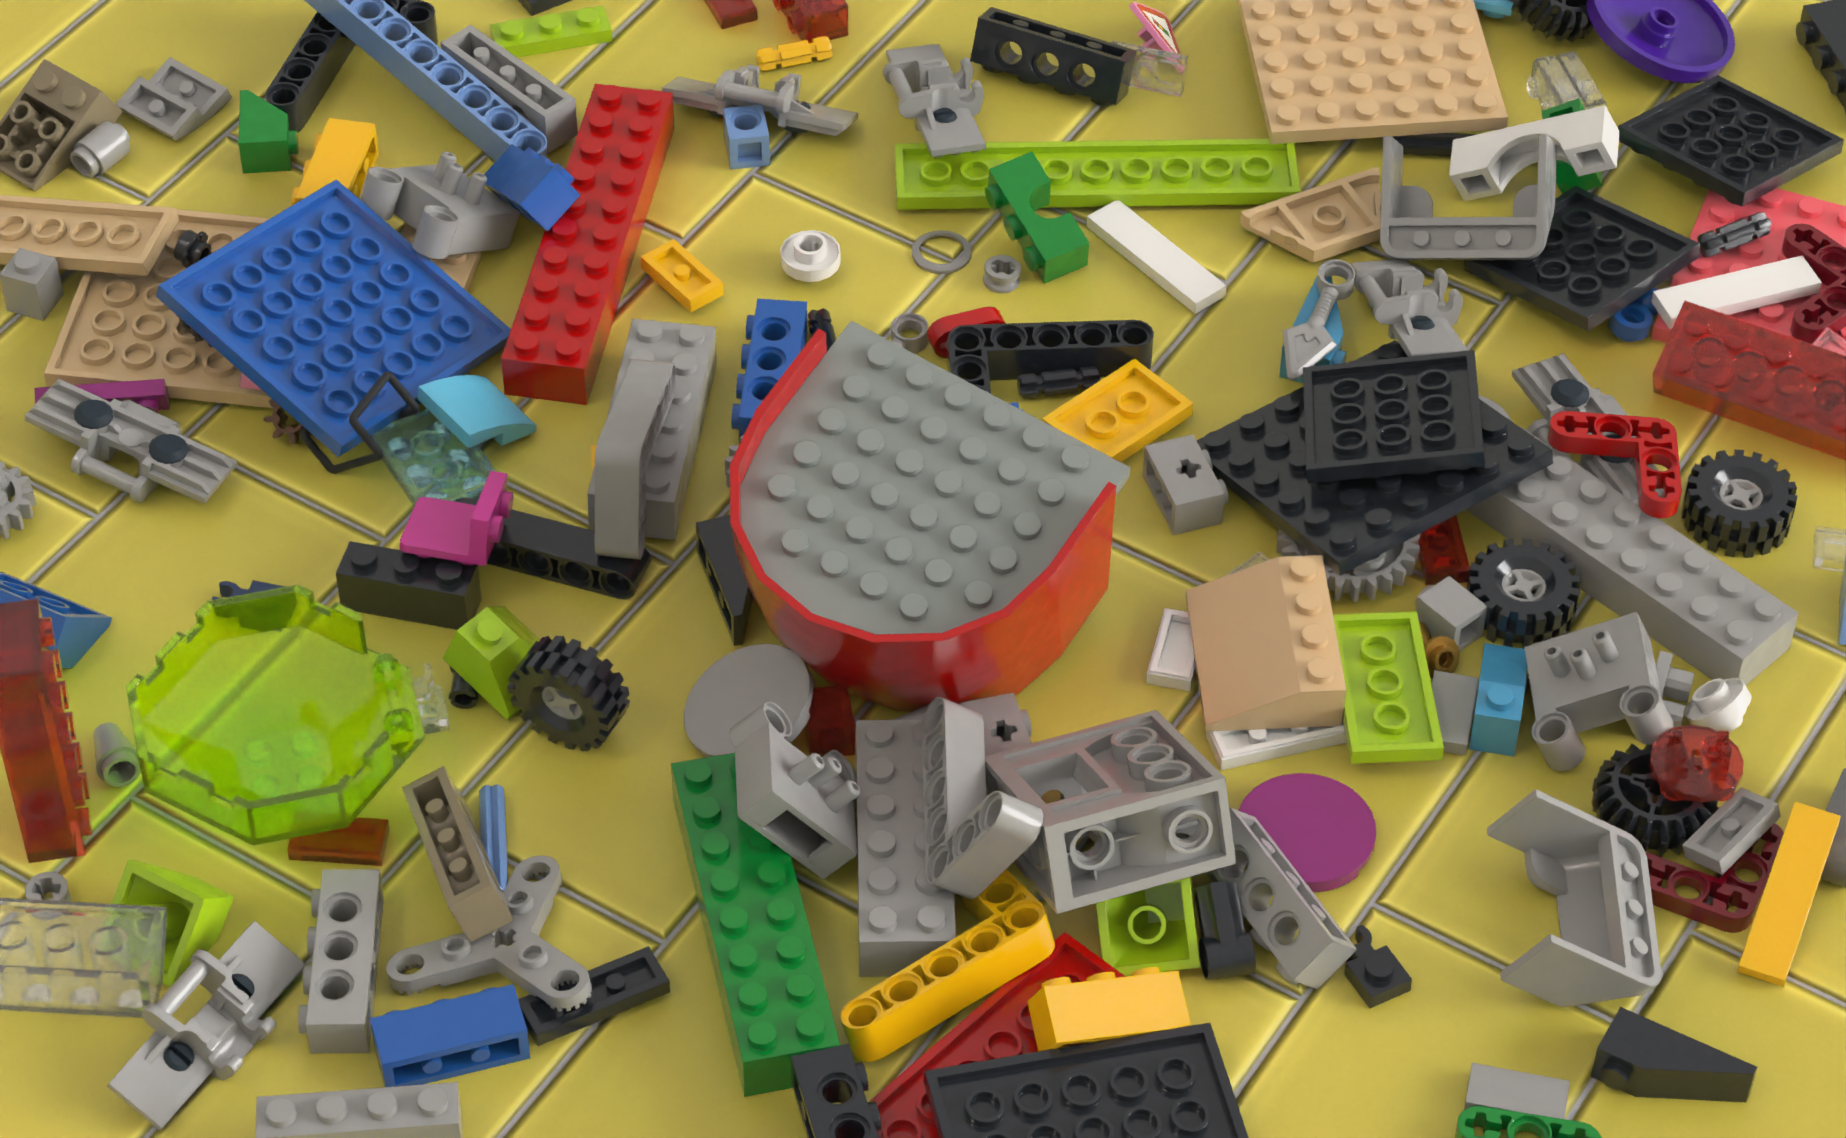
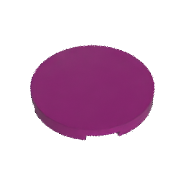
(1316, 825)

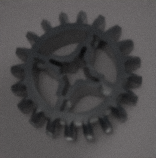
(1556, 17)
(1625, 799)

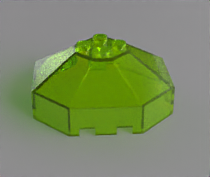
(273, 717)

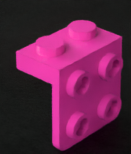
(459, 529)

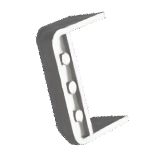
(1413, 233)
(1602, 905)

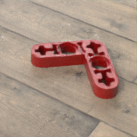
(1653, 445)

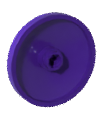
(1666, 37)

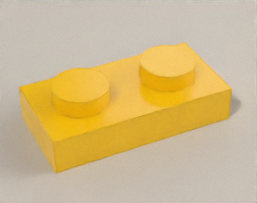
(682, 275)

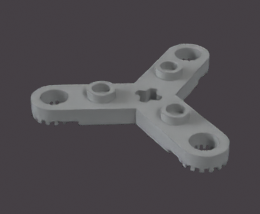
(528, 962)

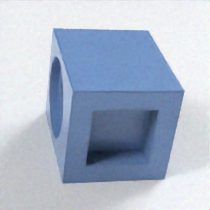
(746, 136)

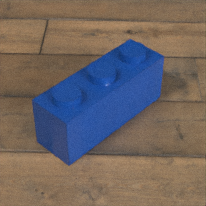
(532, 185)
(450, 1037)

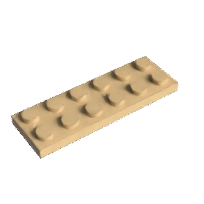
(86, 233)

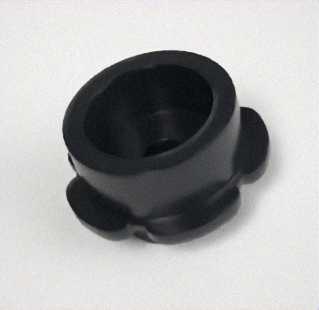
(192, 247)

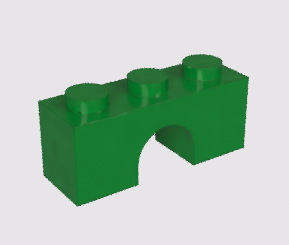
(1048, 244)

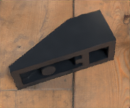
(724, 574)
(1666, 1064)

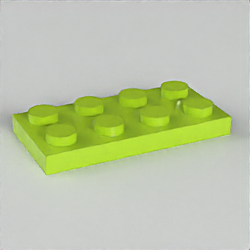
(1388, 689)

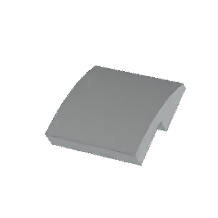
(174, 99)

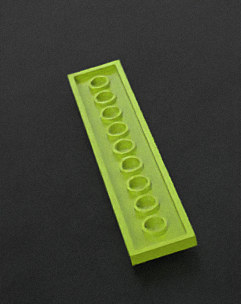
(1106, 172)

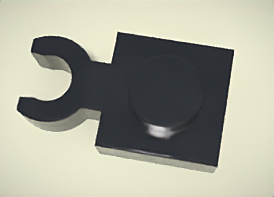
(1376, 972)

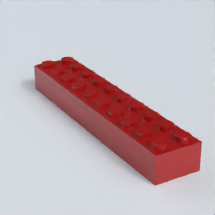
(590, 248)

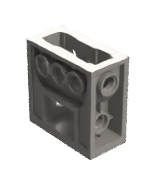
(1132, 790)

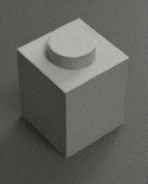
(31, 284)
(1451, 612)

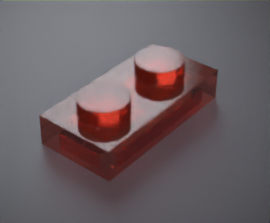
(1443, 553)

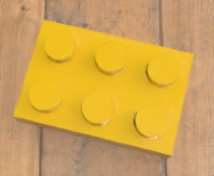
(1122, 411)

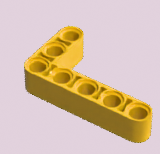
(1002, 946)

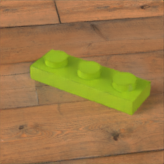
(553, 31)

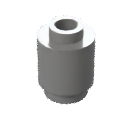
(100, 149)

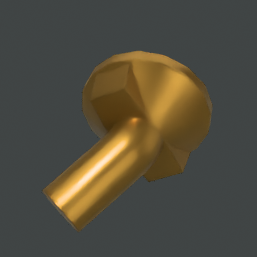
(1440, 652)

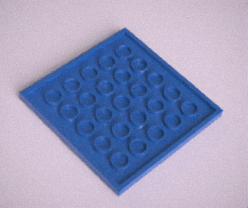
(329, 305)

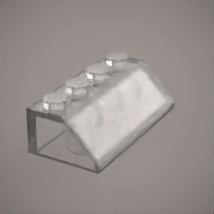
(80, 957)

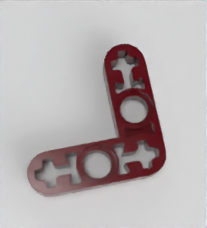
(1817, 249)
(1726, 891)

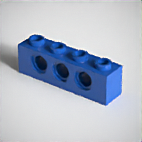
(776, 337)

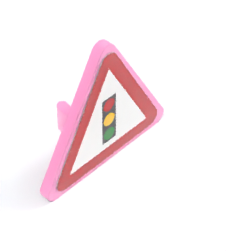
(1156, 30)

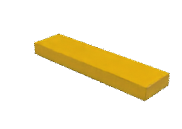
(1789, 894)

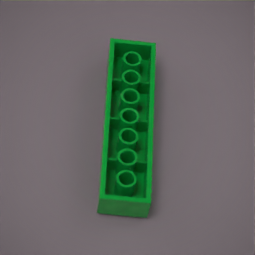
(752, 929)

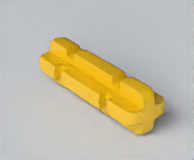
(794, 53)

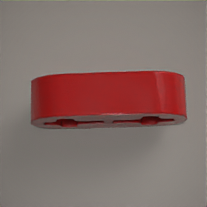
(940, 329)

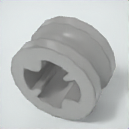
(996, 273)
(46, 883)

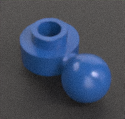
(1635, 319)

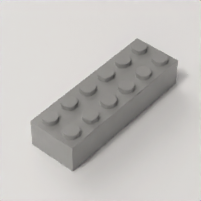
(672, 460)
(897, 908)

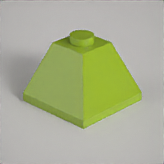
(488, 652)
(192, 906)
(1150, 929)

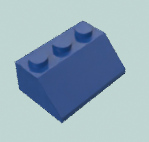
(73, 624)

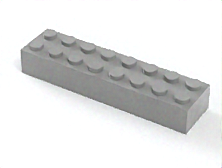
(1645, 567)

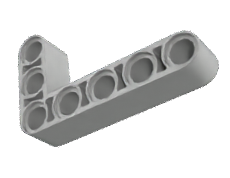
(624, 455)
(966, 832)

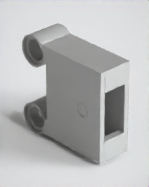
(443, 206)
(1591, 682)
(794, 797)

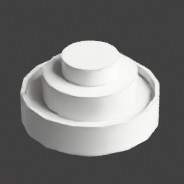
(810, 256)
(1719, 704)

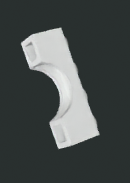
(1488, 161)

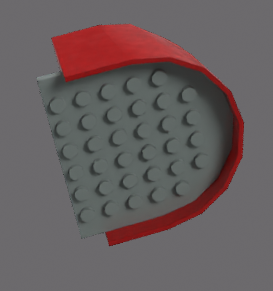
(916, 526)

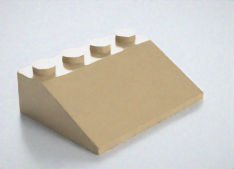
(1267, 647)

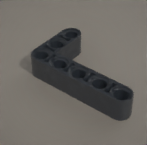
(320, 57)
(1012, 349)

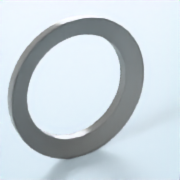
(941, 268)

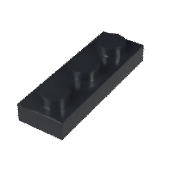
(614, 989)

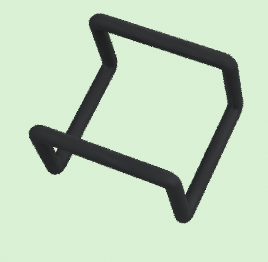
(353, 420)

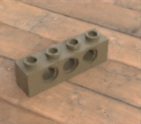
(457, 854)

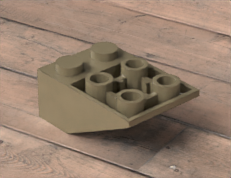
(47, 123)

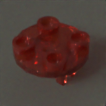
(1675, 764)

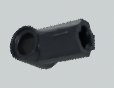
(1224, 944)

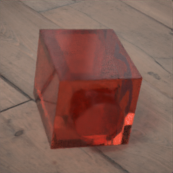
(830, 722)

